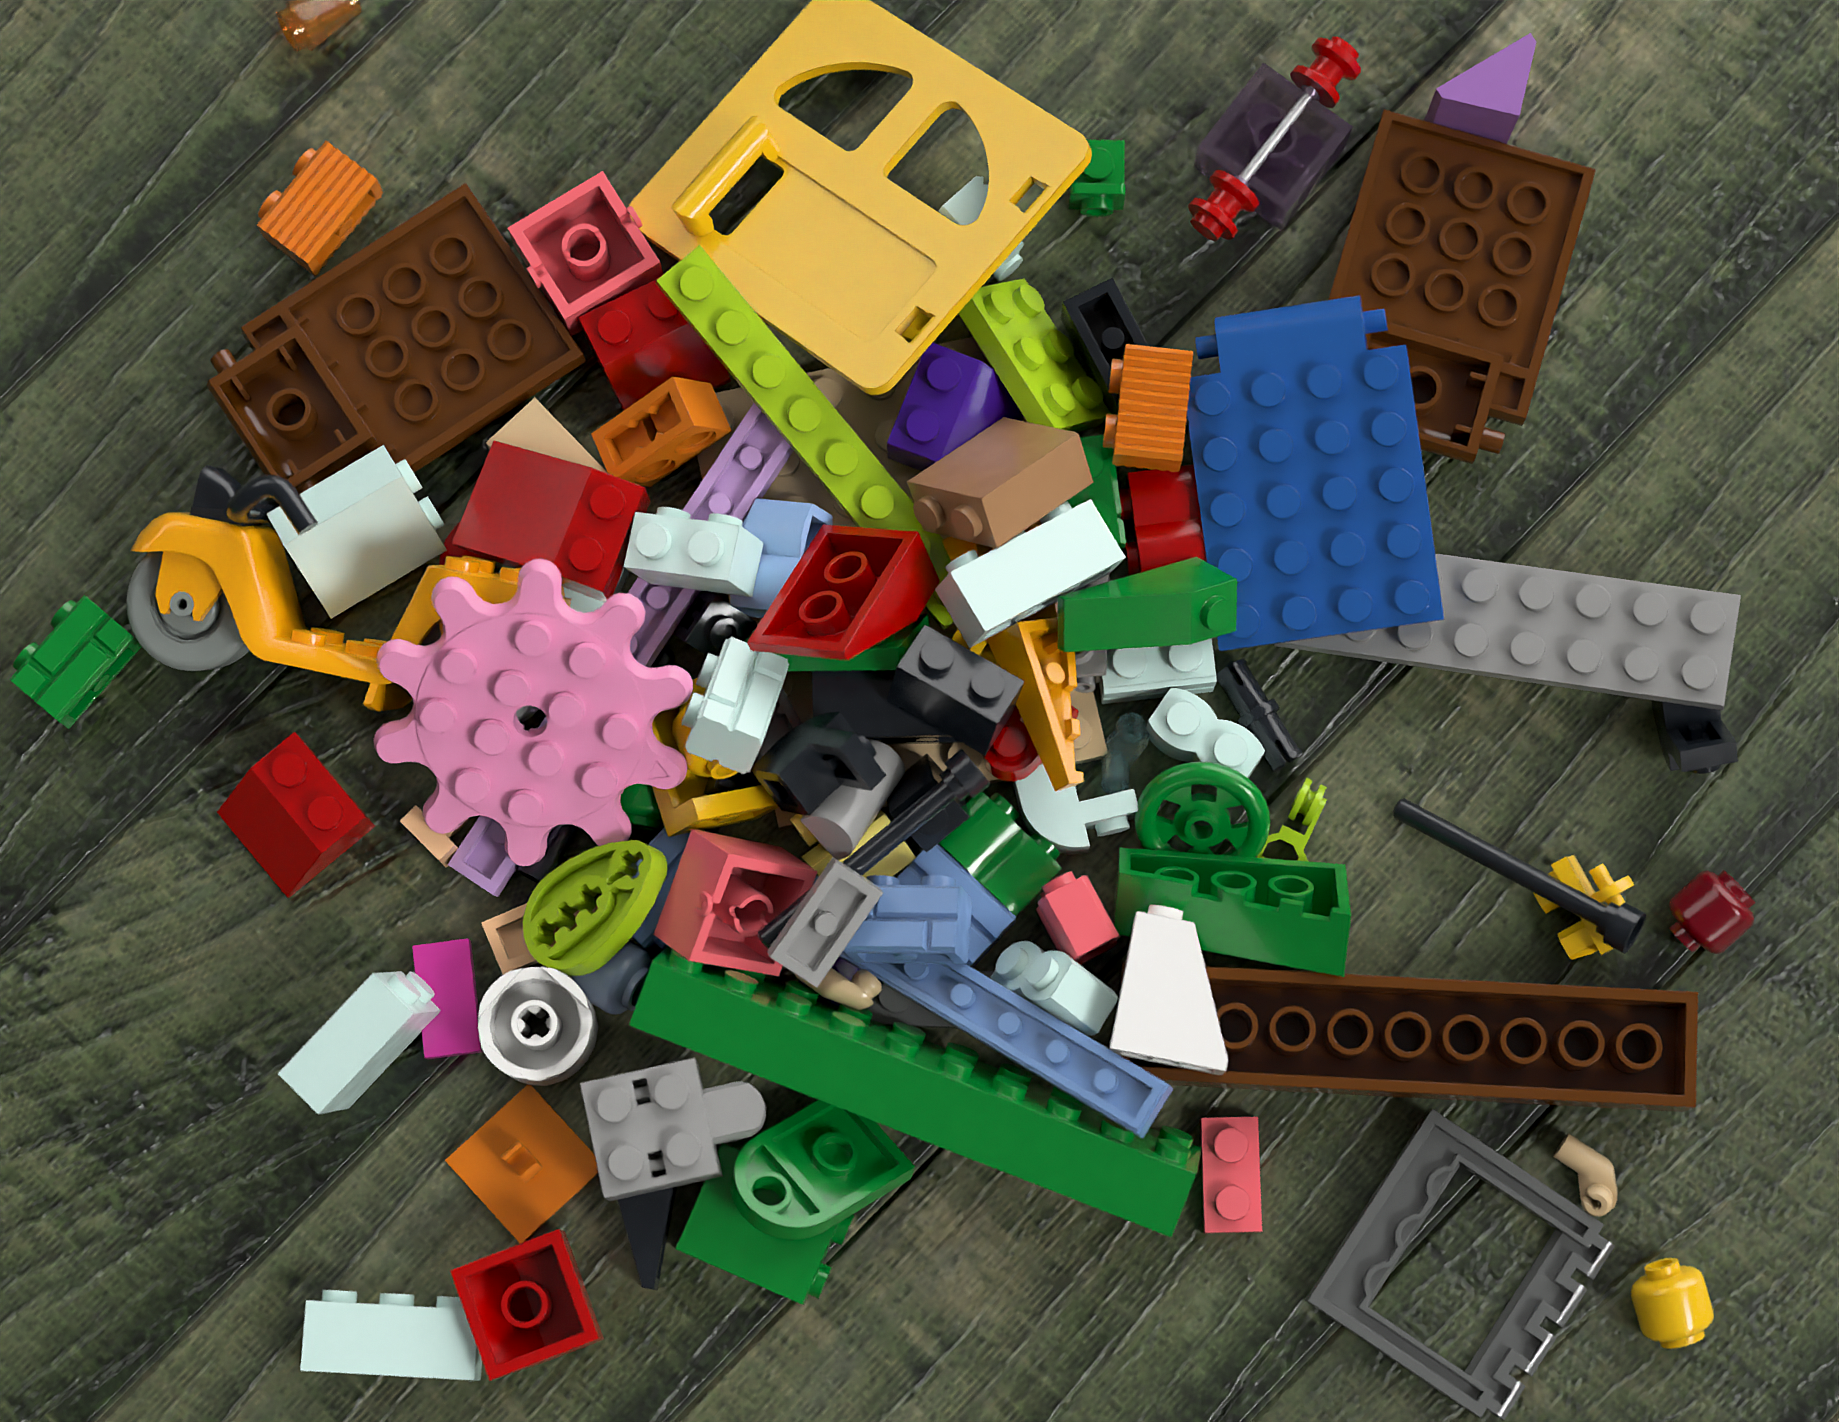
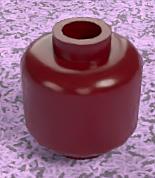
(1711, 912)

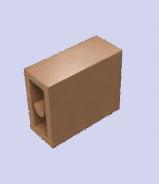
(1000, 482)

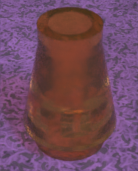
(313, 21)

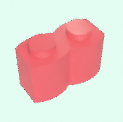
(1076, 918)

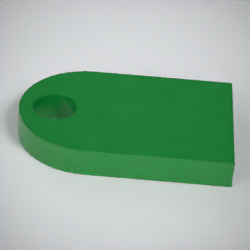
(820, 1166)

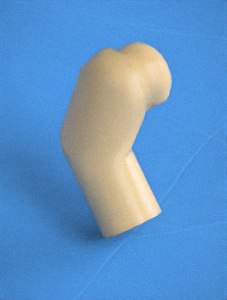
(854, 993)

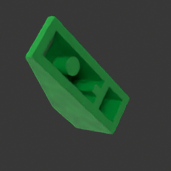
(1150, 609)

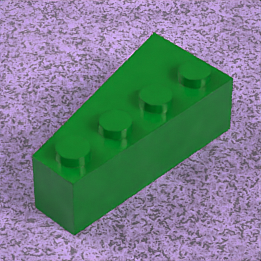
(1244, 905)

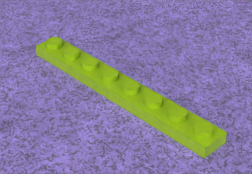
(796, 406)

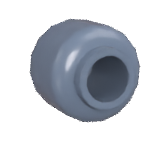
(619, 981)

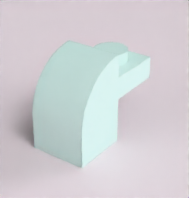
(1063, 819)

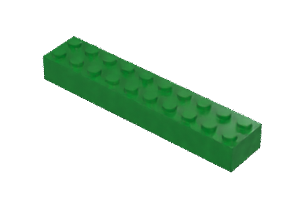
(919, 1087)

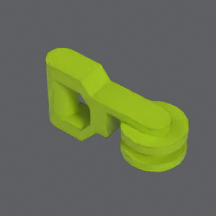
(1309, 804)

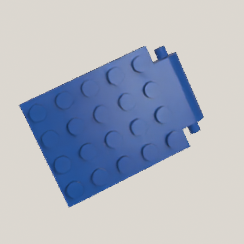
(1312, 475)

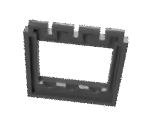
(1392, 1222)

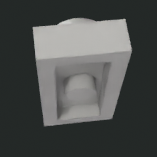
(824, 922)

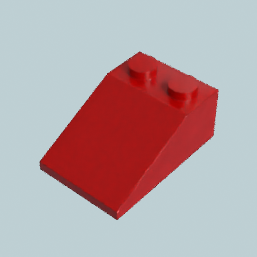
(553, 512)
(848, 593)

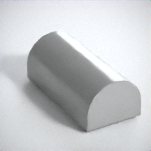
(850, 811)

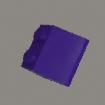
(946, 407)

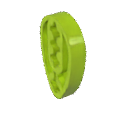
(573, 886)

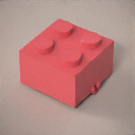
(585, 250)
(727, 895)

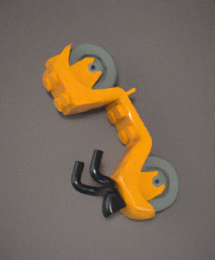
(225, 588)

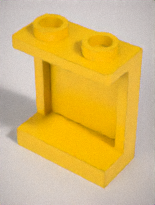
(687, 805)

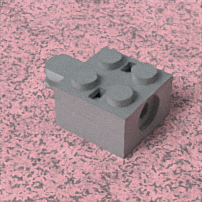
(666, 1123)

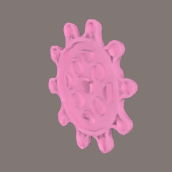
(541, 657)

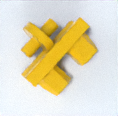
(1581, 937)

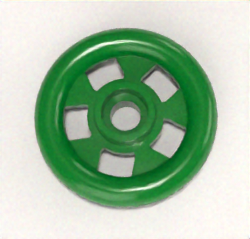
(1232, 791)

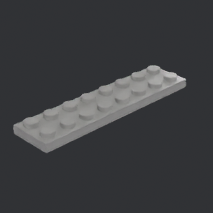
(1564, 633)

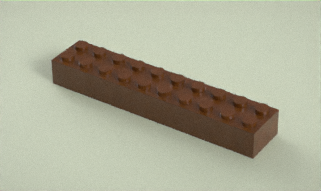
(1450, 1040)

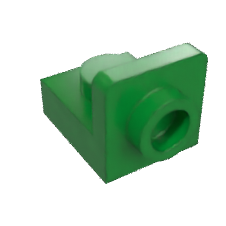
(1101, 184)

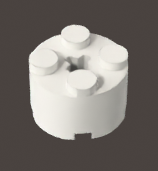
(505, 1033)

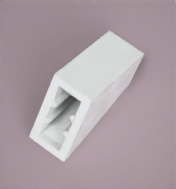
(1166, 997)

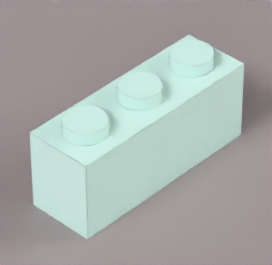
(1028, 571)
(389, 1337)

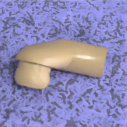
(1594, 1172)

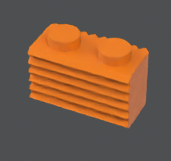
(318, 206)
(1151, 407)

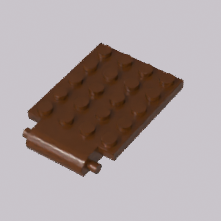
(1469, 263)
(394, 350)

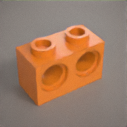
(661, 431)

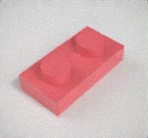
(1230, 1175)

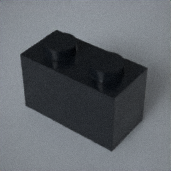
(955, 690)

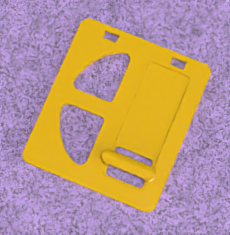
(835, 245)

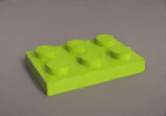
(1033, 357)

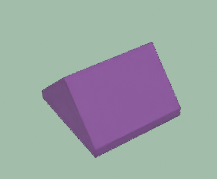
(1488, 95)

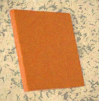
(524, 1163)

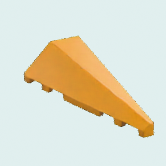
(1049, 674)

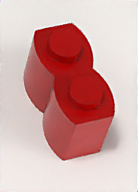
(1162, 518)

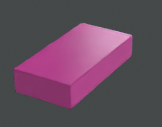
(451, 975)

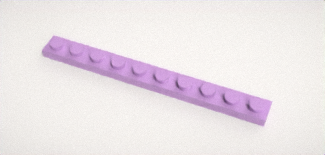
(729, 488)

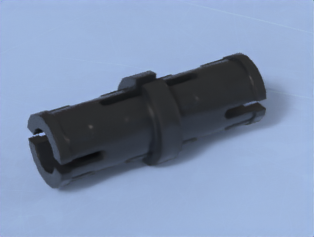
(1258, 714)

